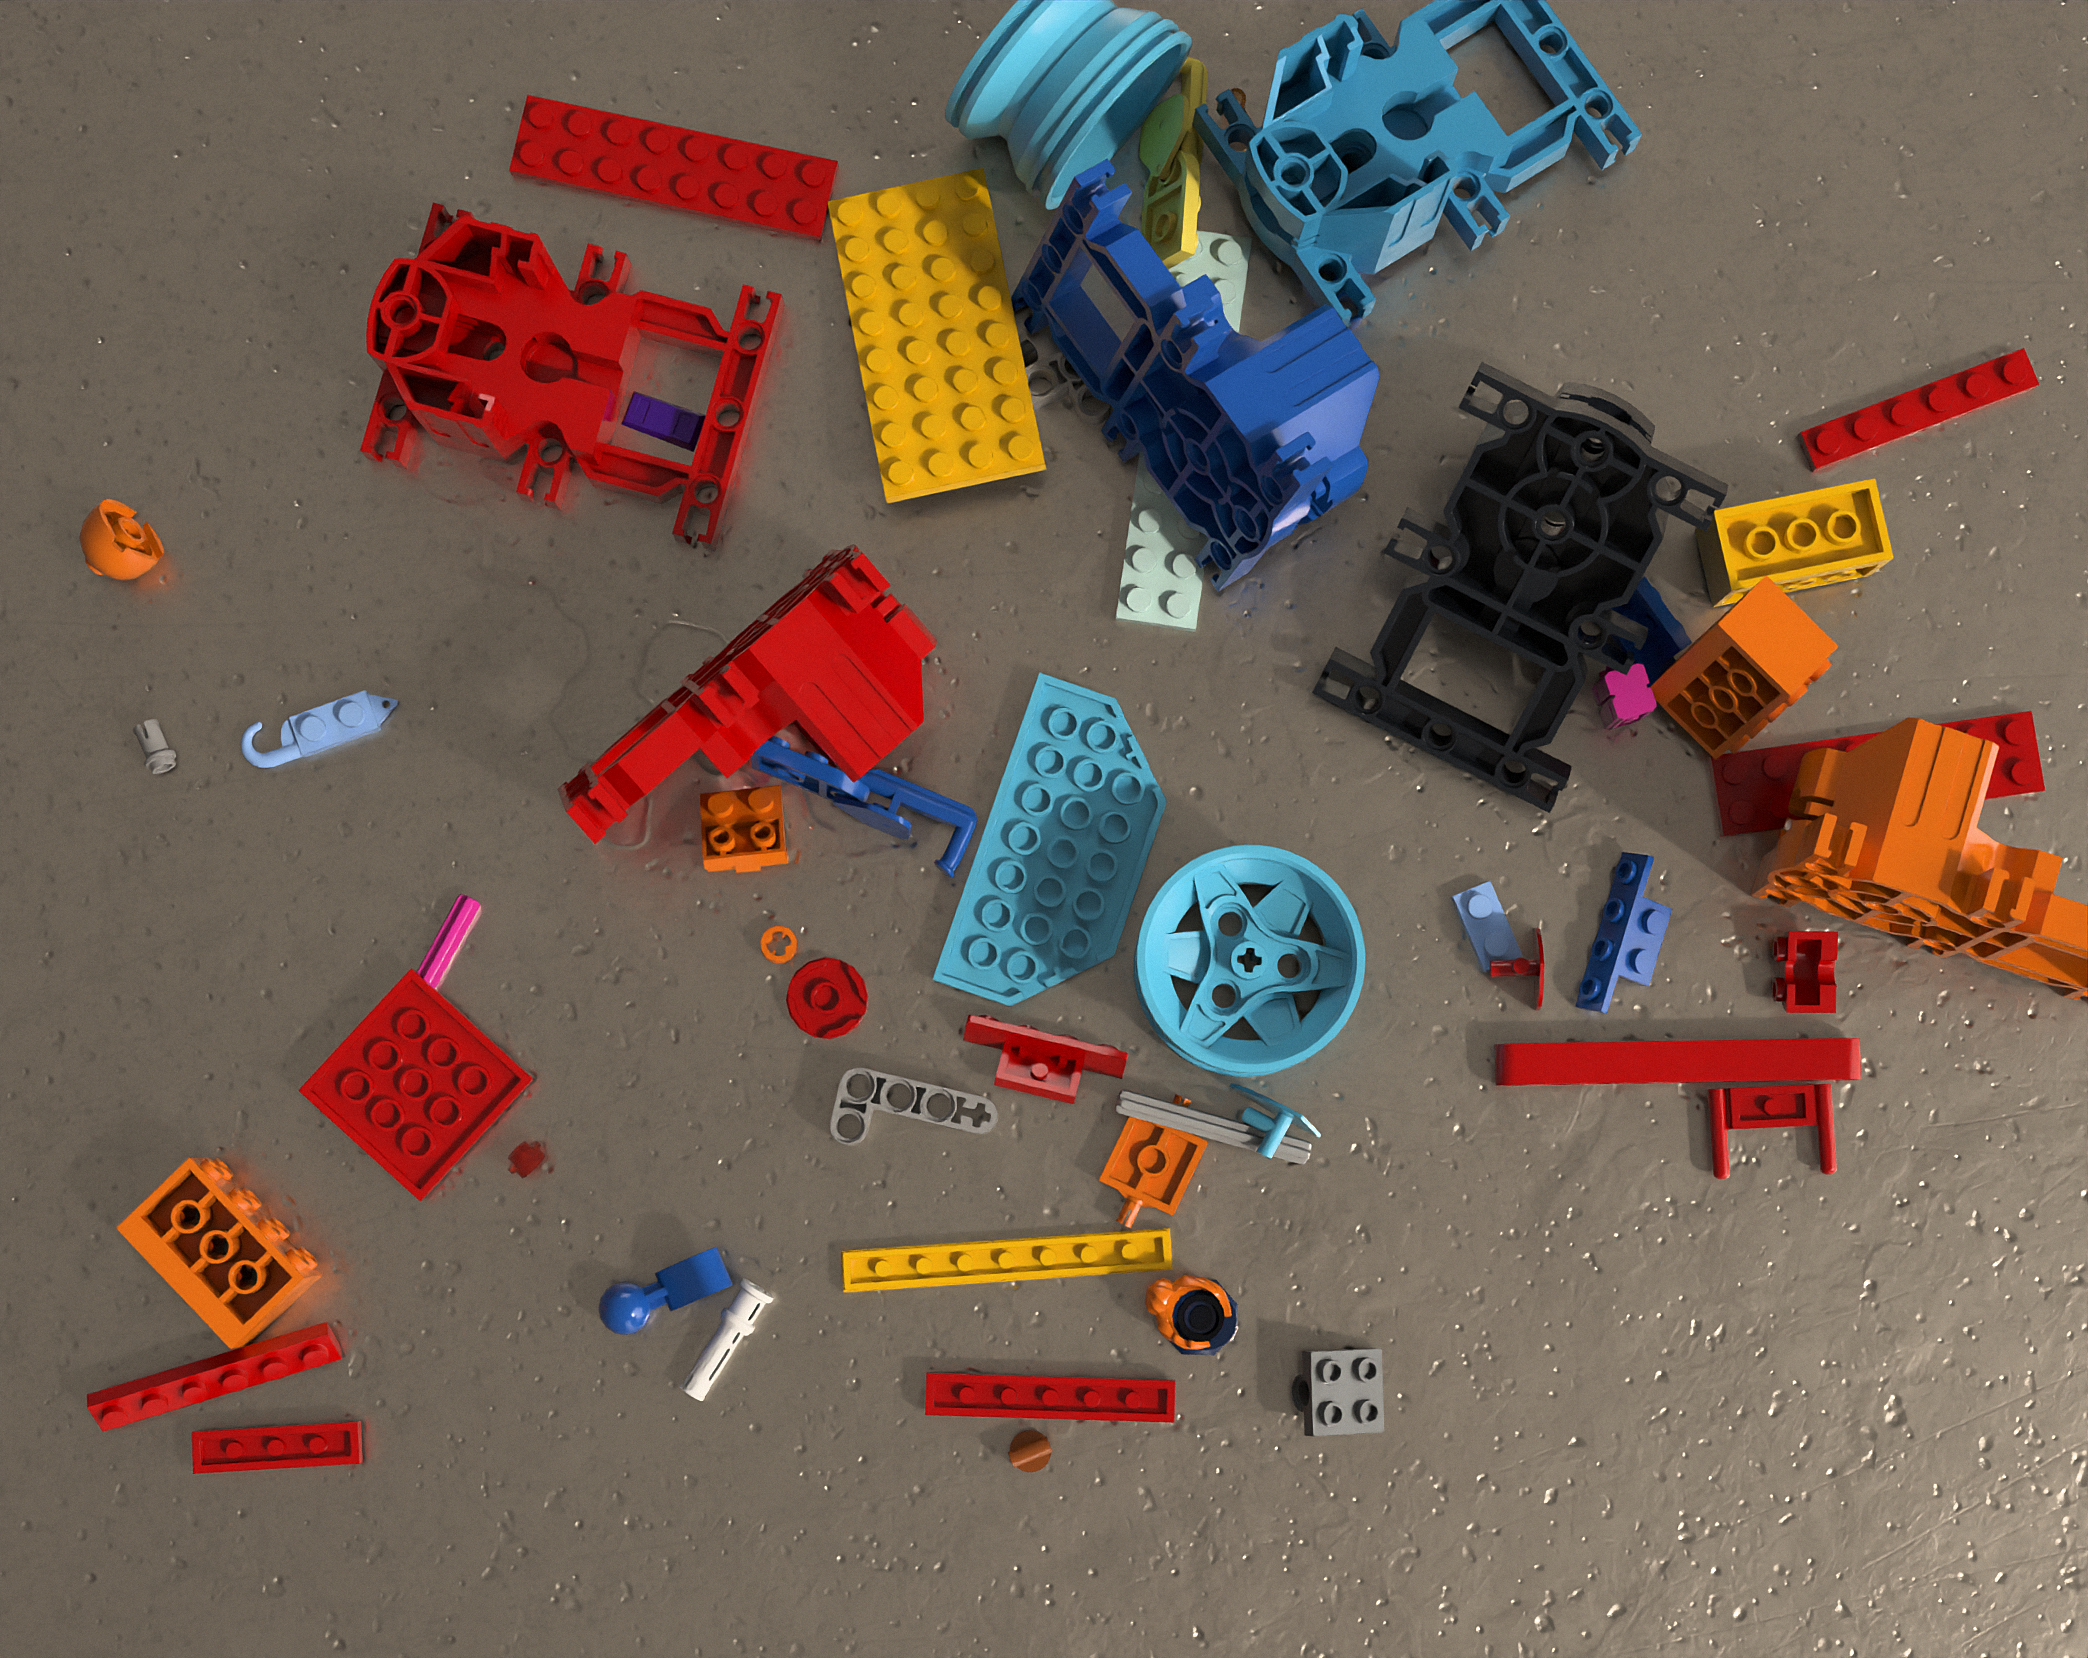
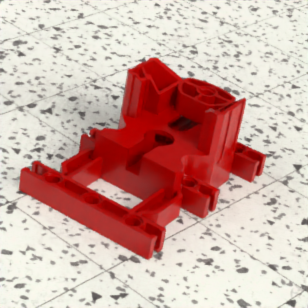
(559, 366)
(819, 657)

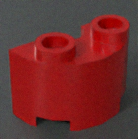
(1806, 971)

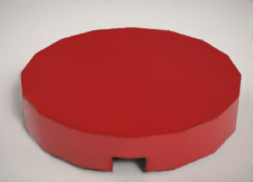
(827, 998)

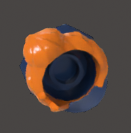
(1193, 1313)

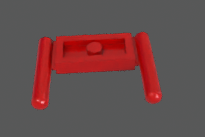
(1771, 1109)

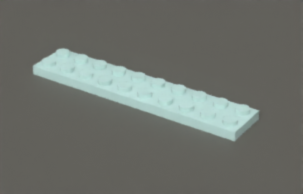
(1159, 569)

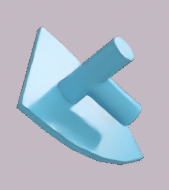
(1276, 1127)

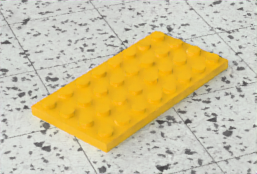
(936, 336)

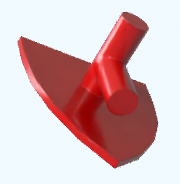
(1525, 967)

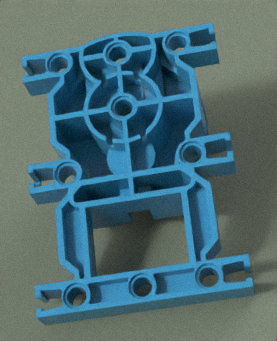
(1408, 134)

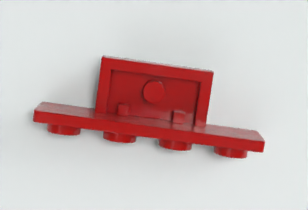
(1042, 1061)

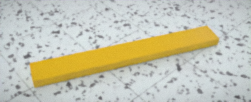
(1006, 1260)

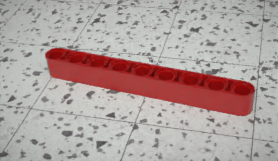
(1677, 1061)

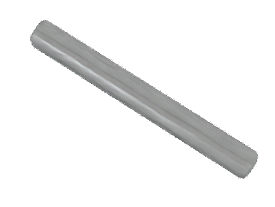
(1207, 1125)

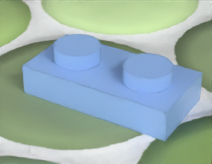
(1486, 925)

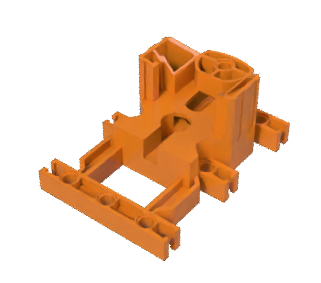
(1901, 852)

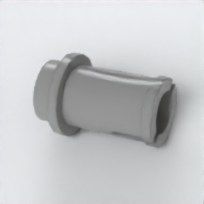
(154, 746)

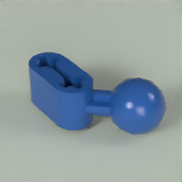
(628, 1306)

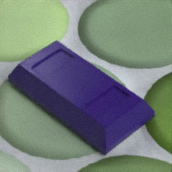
(664, 420)

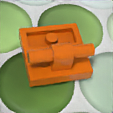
(743, 829)

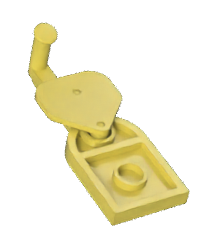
(1173, 185)

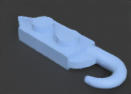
(321, 728)

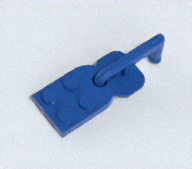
(814, 775)

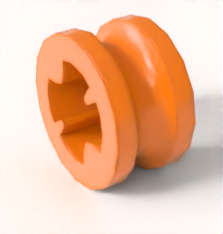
(767, 938)

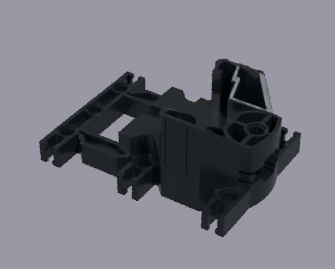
(1525, 575)

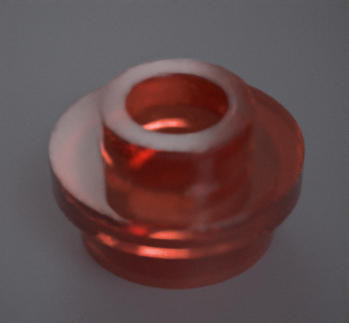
(525, 1158)

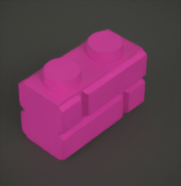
(1623, 696)

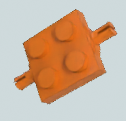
(1152, 1165)

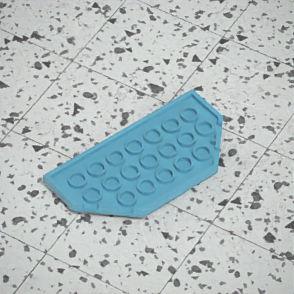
(1055, 850)

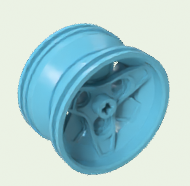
(1066, 85)
(1267, 935)

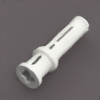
(735, 1323)

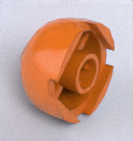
(117, 543)

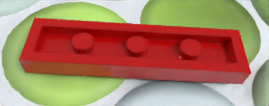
(277, 1447)

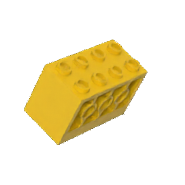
(1795, 541)

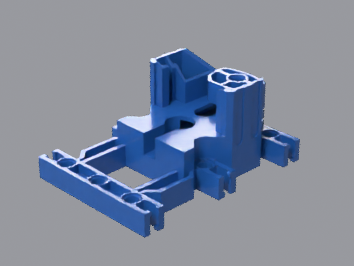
(1227, 424)

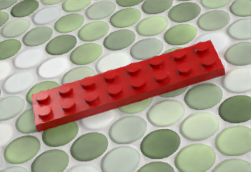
(674, 168)
(1757, 784)

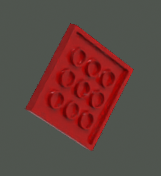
(416, 1084)

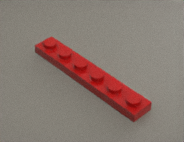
(1918, 409)
(214, 1376)
(1050, 1397)

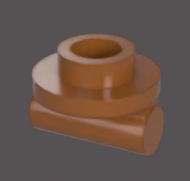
(1030, 1451)

